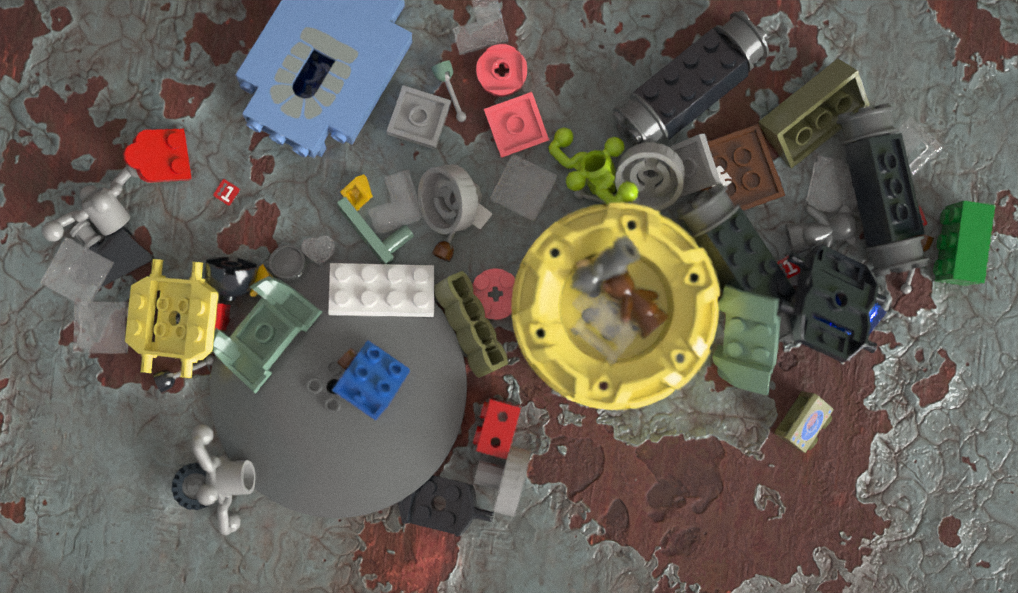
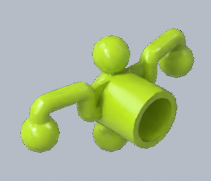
(593, 168)

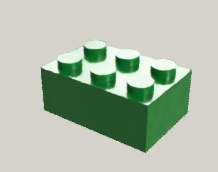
(964, 243)

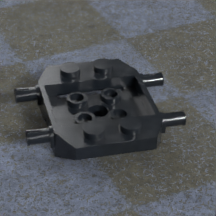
(820, 279)

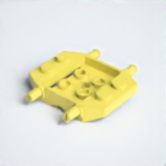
(189, 338)

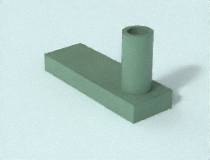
(382, 250)

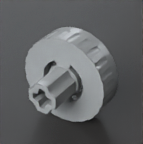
(652, 163)
(447, 189)
(506, 479)

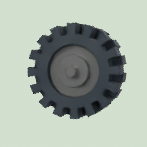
(186, 484)

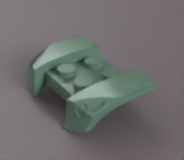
(264, 331)
(749, 340)

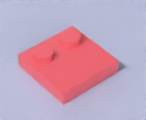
(516, 124)

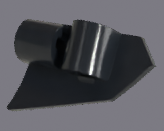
(123, 251)

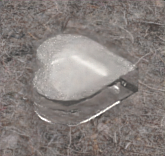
(318, 249)

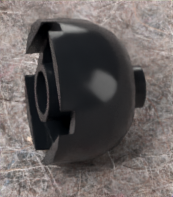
(230, 277)

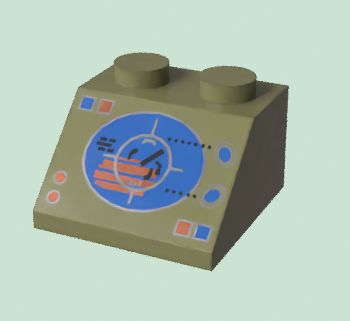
(804, 421)

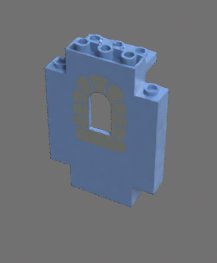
(365, 53)

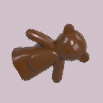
(635, 303)

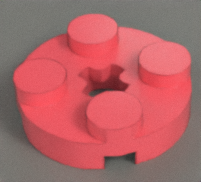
(512, 60)
(485, 282)

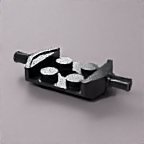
(456, 516)

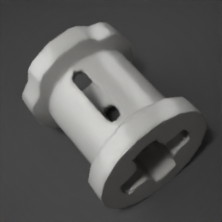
(86, 234)

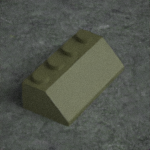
(812, 111)

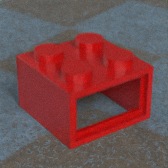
(494, 428)

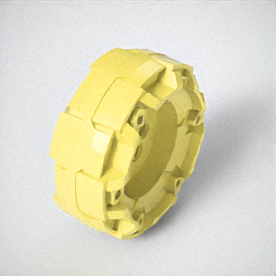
(647, 365)

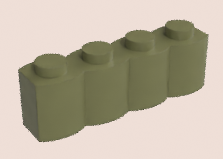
(472, 329)

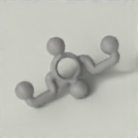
(98, 205)
(222, 479)

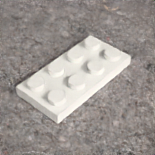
(381, 290)

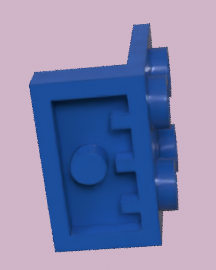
(371, 380)

